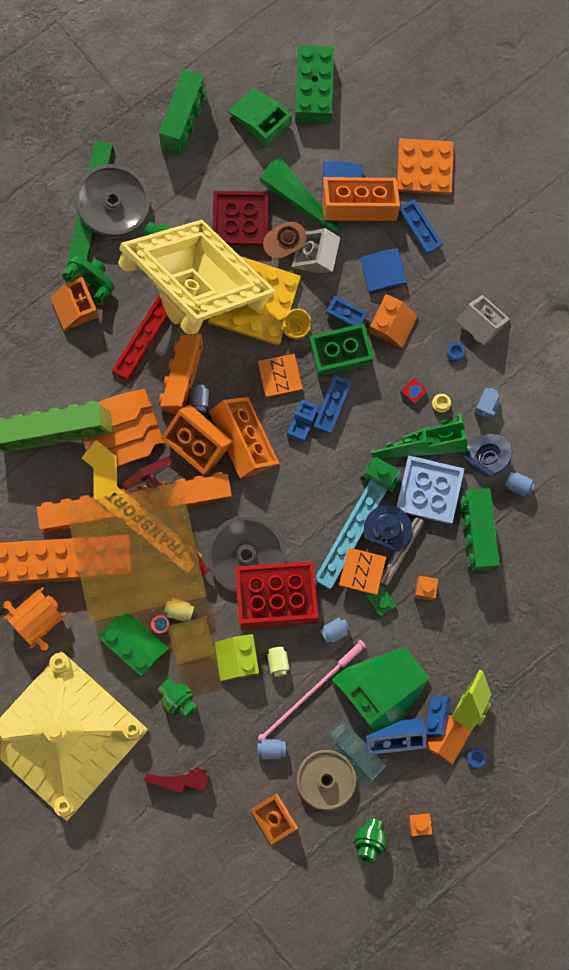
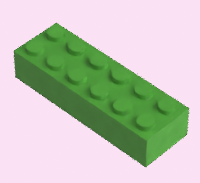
(54, 426)

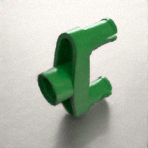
(93, 274)

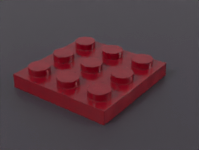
(240, 217)

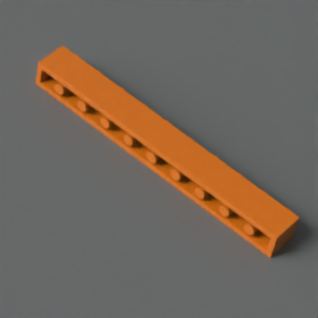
(196, 492)

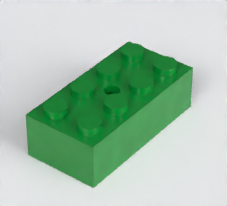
(314, 84)
(182, 112)
(480, 531)

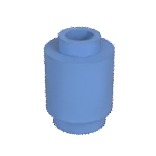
(199, 398)
(519, 484)
(335, 630)
(271, 749)

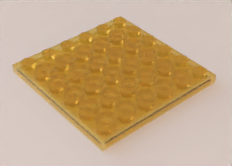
(135, 551)

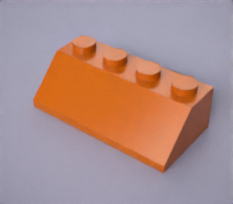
(360, 199)
(182, 373)
(250, 446)

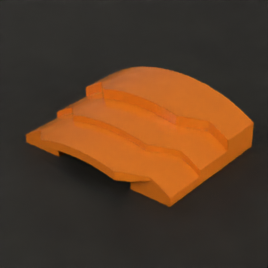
(132, 427)

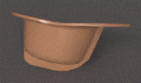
(284, 239)

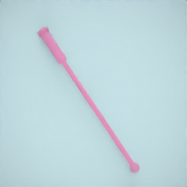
(341, 663)

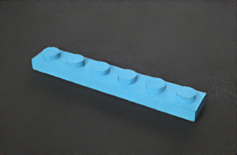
(349, 535)

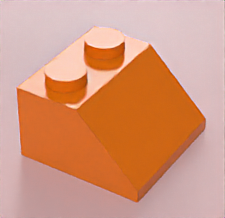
(393, 321)

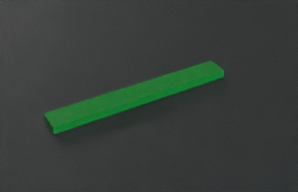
(82, 234)

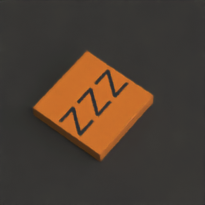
(280, 376)
(362, 571)

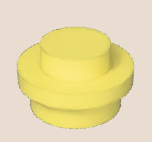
(441, 403)

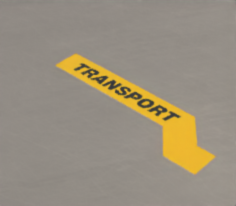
(105, 471)

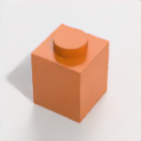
(426, 588)
(419, 824)

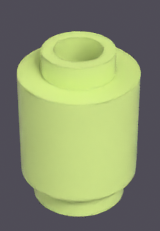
(179, 611)
(278, 661)

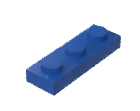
(420, 227)
(332, 404)

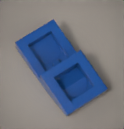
(302, 421)

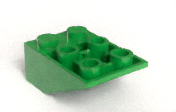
(261, 116)

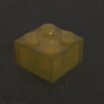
(191, 641)

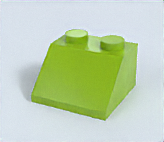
(236, 658)
(473, 702)

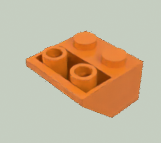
(74, 304)

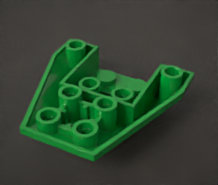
(383, 687)

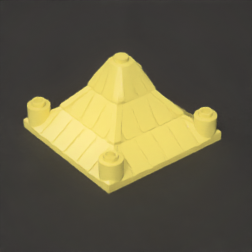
(195, 273)
(66, 735)

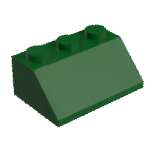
(133, 643)

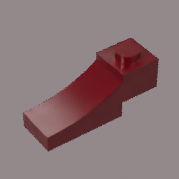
(195, 779)

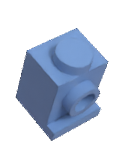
(488, 403)

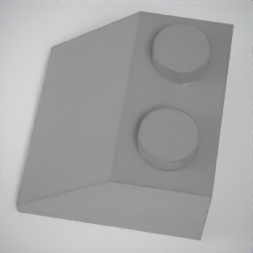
(318, 252)
(482, 319)

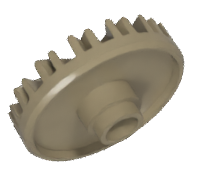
(341, 784)

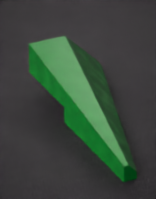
(285, 183)
(445, 438)

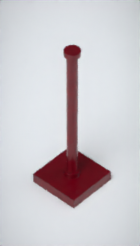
(148, 476)

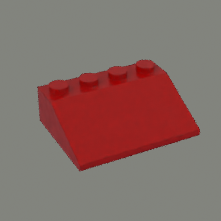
(276, 595)

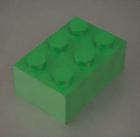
(341, 350)

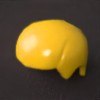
(297, 324)

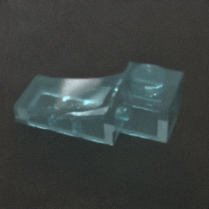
(356, 749)

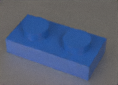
(346, 312)
(438, 716)

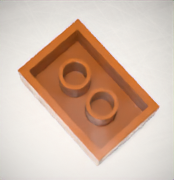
(196, 439)

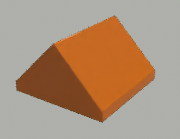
(450, 745)
(274, 819)

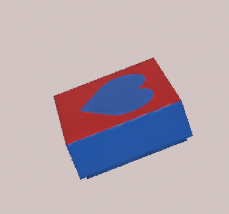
(413, 391)

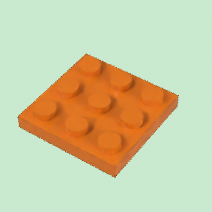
(425, 166)

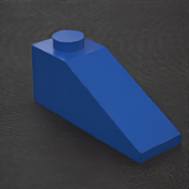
(398, 737)

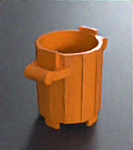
(34, 617)

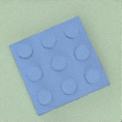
(430, 489)

